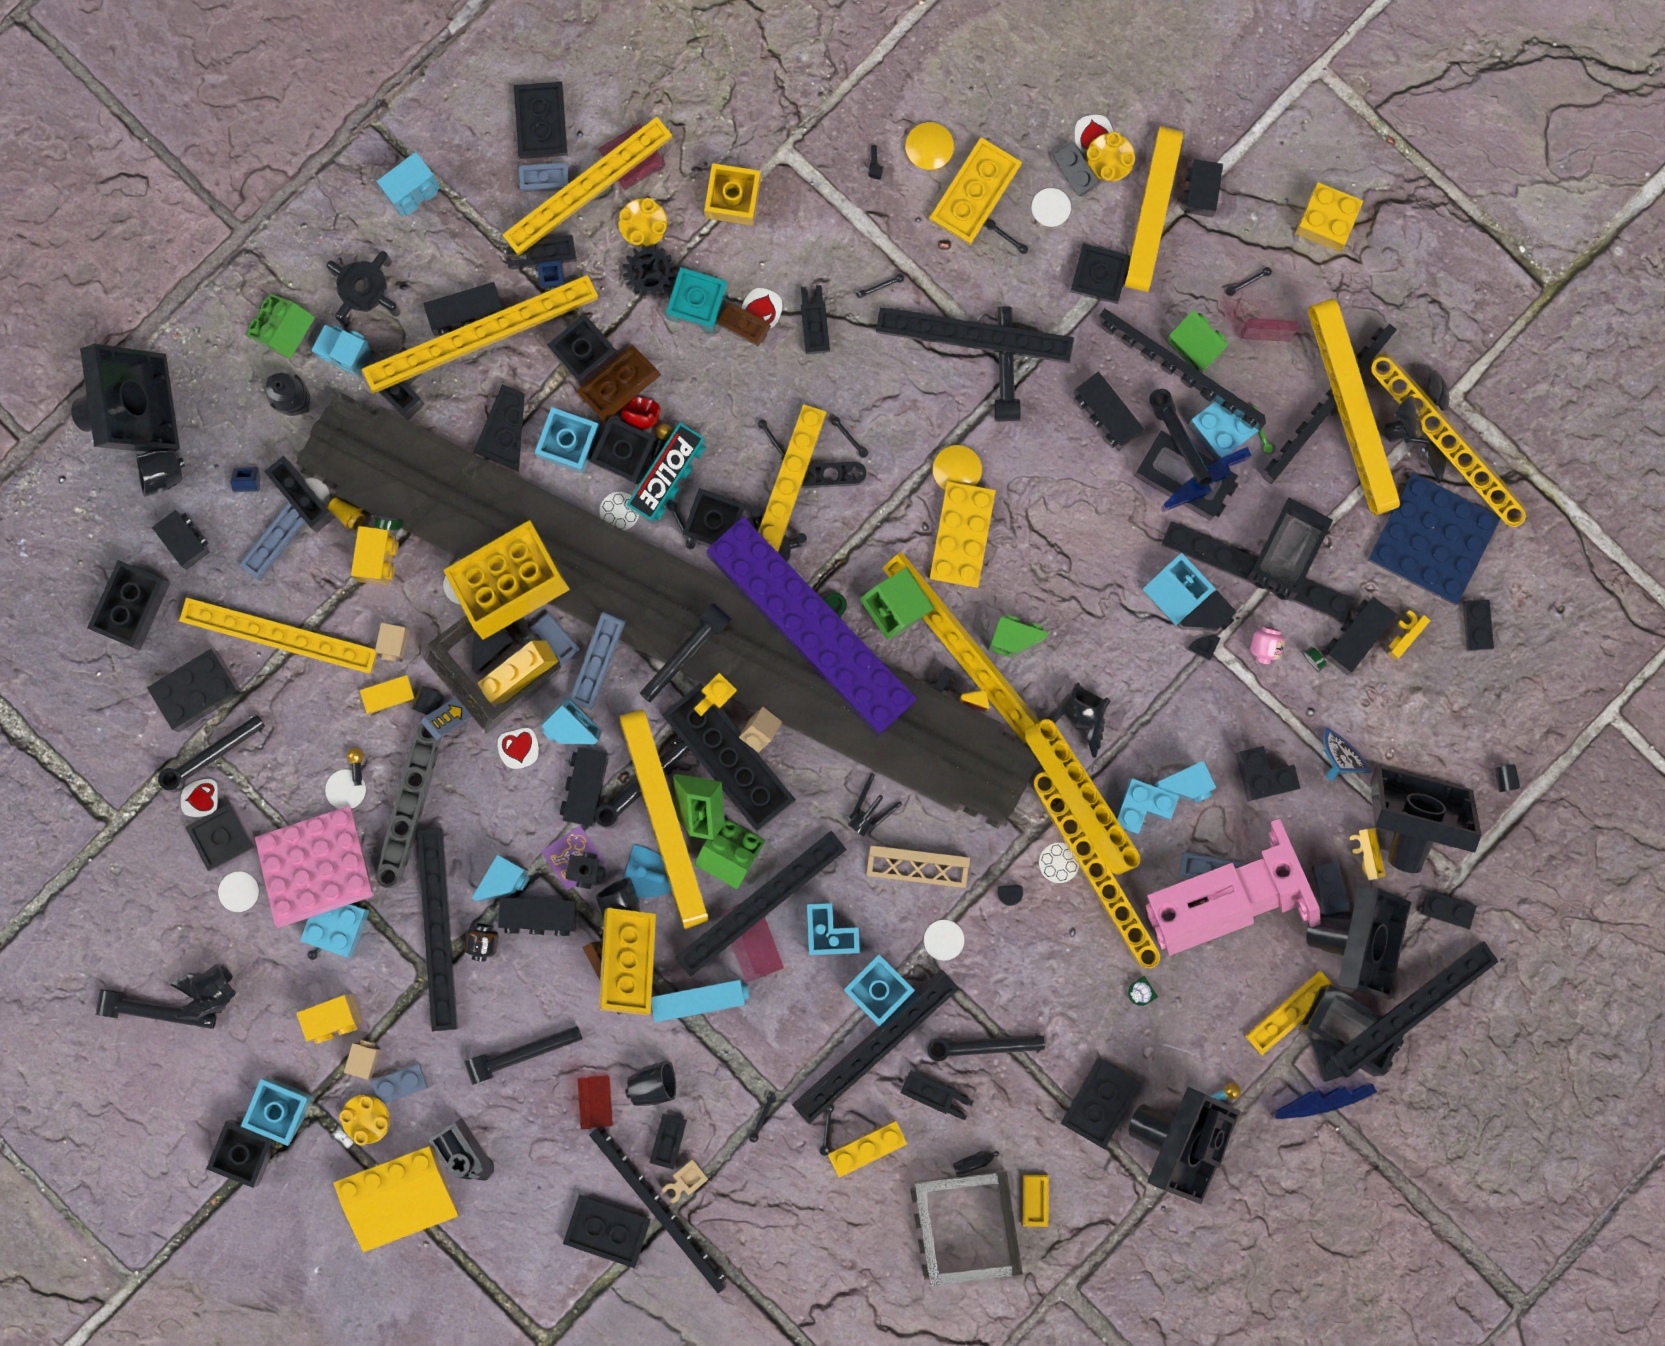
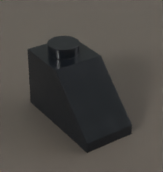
(1210, 615)
(489, 649)

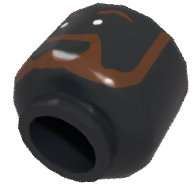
(481, 941)

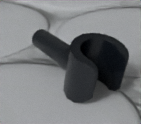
(875, 170)

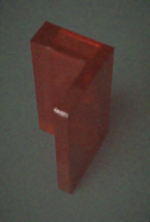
(595, 1101)

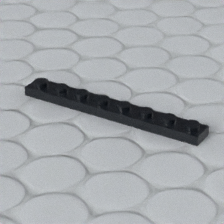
(975, 335)
(1188, 375)
(1321, 410)
(1240, 564)
(760, 903)
(437, 929)
(1414, 1009)
(875, 1046)
(665, 1216)

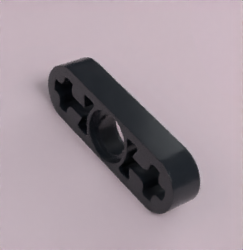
(824, 483)

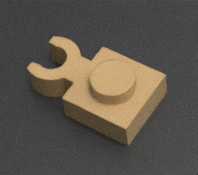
(688, 1179)

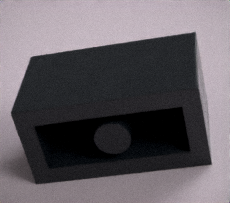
(1203, 188)
(181, 539)

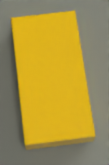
(387, 694)
(1035, 1200)

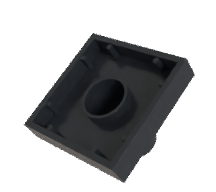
(126, 399)
(1421, 814)
(1367, 940)
(1177, 1141)

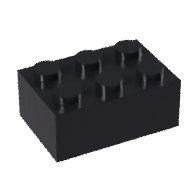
(128, 605)
(194, 690)

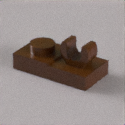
(744, 324)

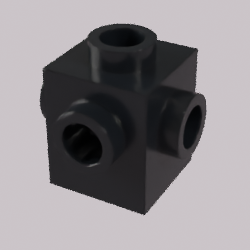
(577, 867)

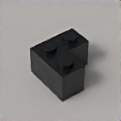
(403, 397)
(1260, 780)

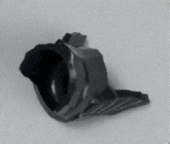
(1085, 712)
(209, 991)

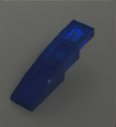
(1220, 470)
(1313, 1103)

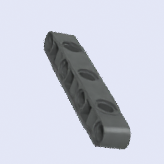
(408, 807)

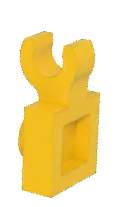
(716, 693)

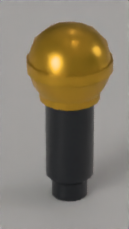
(663, 433)
(355, 758)

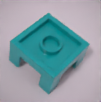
(696, 299)

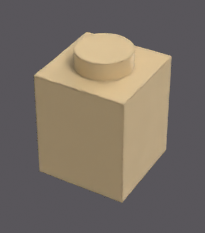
(391, 642)
(760, 729)
(362, 1059)

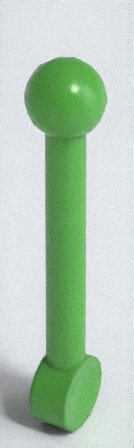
(1267, 448)

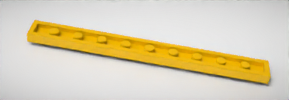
(479, 334)
(970, 655)

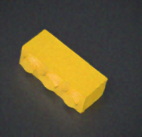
(517, 672)
(867, 1148)

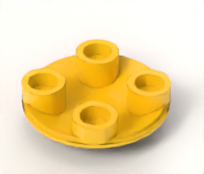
(929, 146)
(1111, 157)
(642, 222)
(957, 465)
(365, 1119)

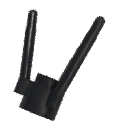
(862, 822)

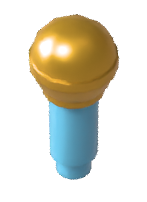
(1231, 1091)

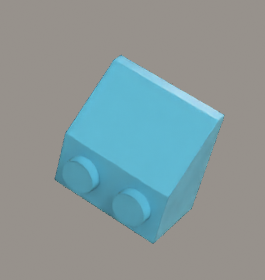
(570, 725)
(1189, 783)
(501, 880)
(276, 1110)

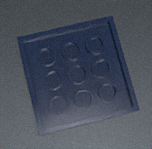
(1434, 539)

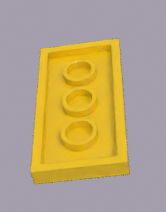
(975, 191)
(962, 534)
(627, 961)

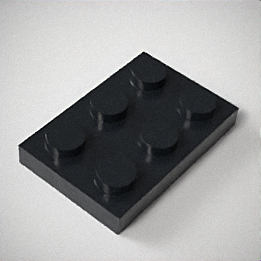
(540, 120)
(1100, 1103)
(607, 1231)

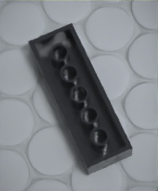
(729, 760)

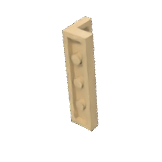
(921, 857)

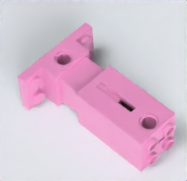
(1231, 897)

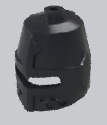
(287, 394)
(159, 470)
(619, 896)
(652, 1085)

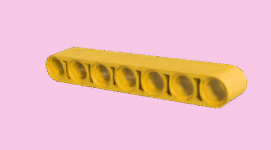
(1153, 209)
(1082, 797)

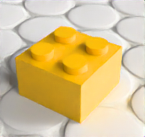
(732, 194)
(1329, 217)
(374, 556)
(330, 1017)

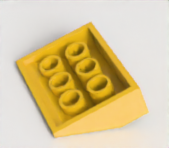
(506, 580)
(396, 1198)

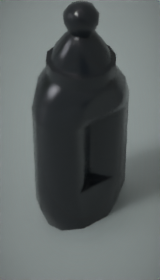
(974, 1162)

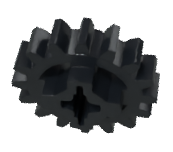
(640, 265)

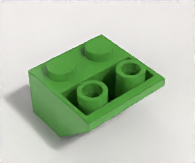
(280, 325)
(1197, 341)
(897, 603)
(1015, 638)
(699, 805)
(730, 854)

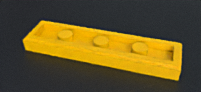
(1286, 1015)

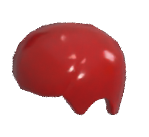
(641, 413)

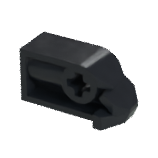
(458, 1143)

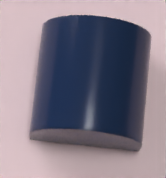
(551, 273)
(245, 479)

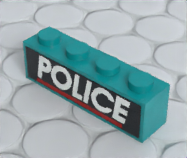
(666, 473)

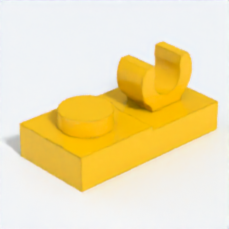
(1400, 644)
(1372, 863)

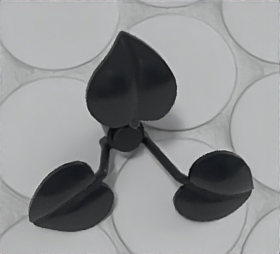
(1410, 423)

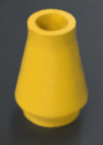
(347, 514)

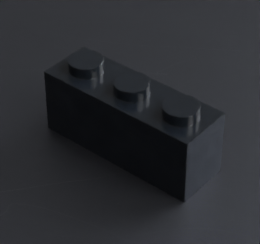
(462, 308)
(1107, 411)
(300, 494)
(1359, 635)
(584, 786)
(537, 916)

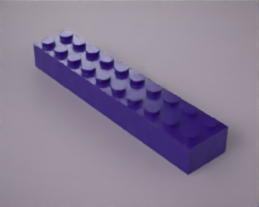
(811, 626)

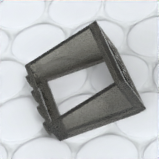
(461, 685)
(923, 1221)

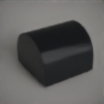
(426, 701)
(1507, 778)
(1009, 894)

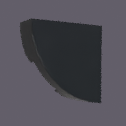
(1204, 646)

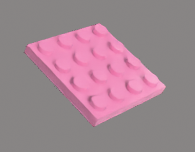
(314, 866)

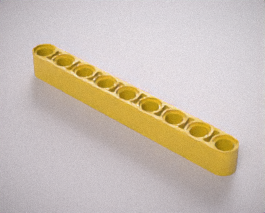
(1353, 406)
(1452, 451)
(663, 818)
(1097, 883)

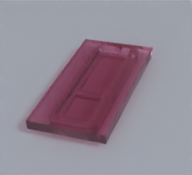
(756, 950)

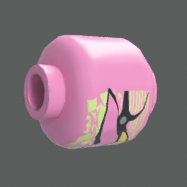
(1267, 644)

